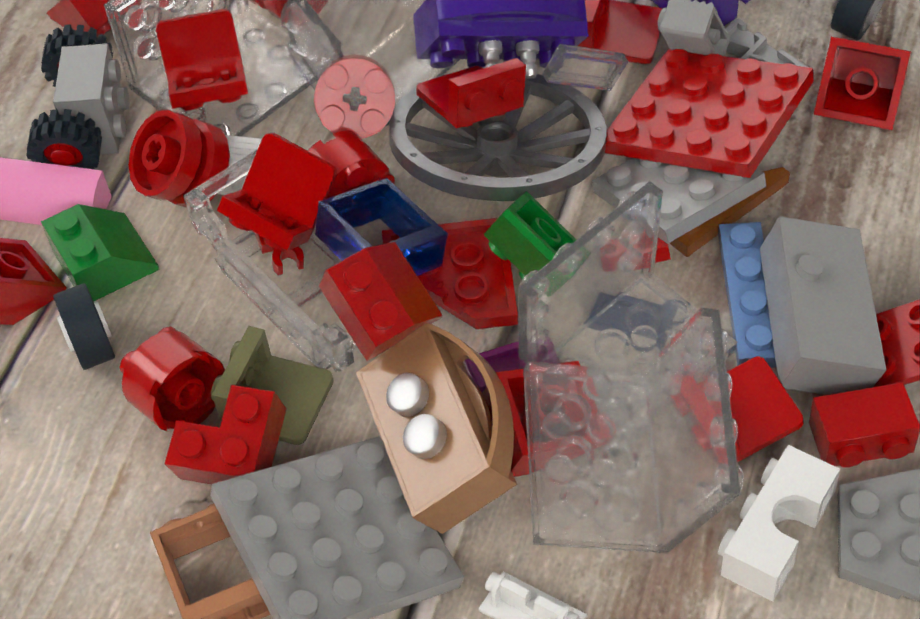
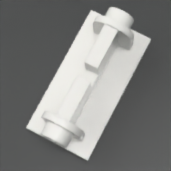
(518, 600)

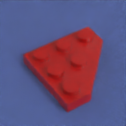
(472, 277)

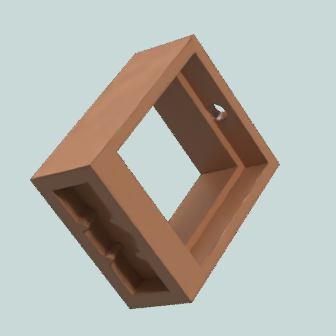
(185, 536)

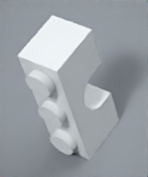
(793, 489)

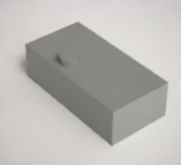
(821, 308)

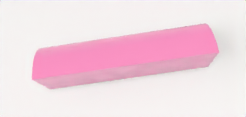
(41, 190)

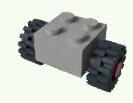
(86, 101)

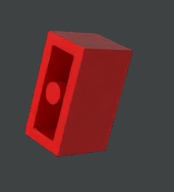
(864, 425)

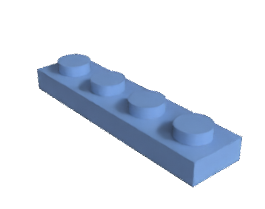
(746, 290)

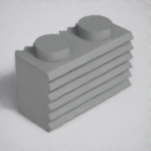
(693, 27)

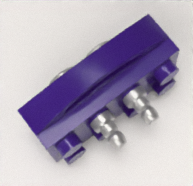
(497, 30)

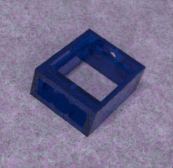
(420, 236)

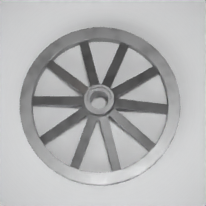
(500, 147)

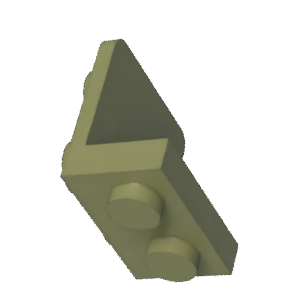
(297, 385)

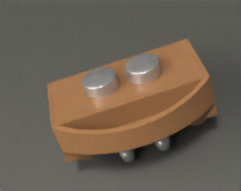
(440, 426)

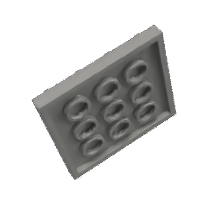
(334, 536)

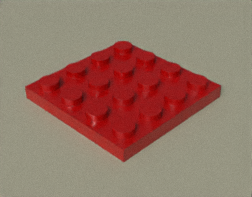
(708, 112)

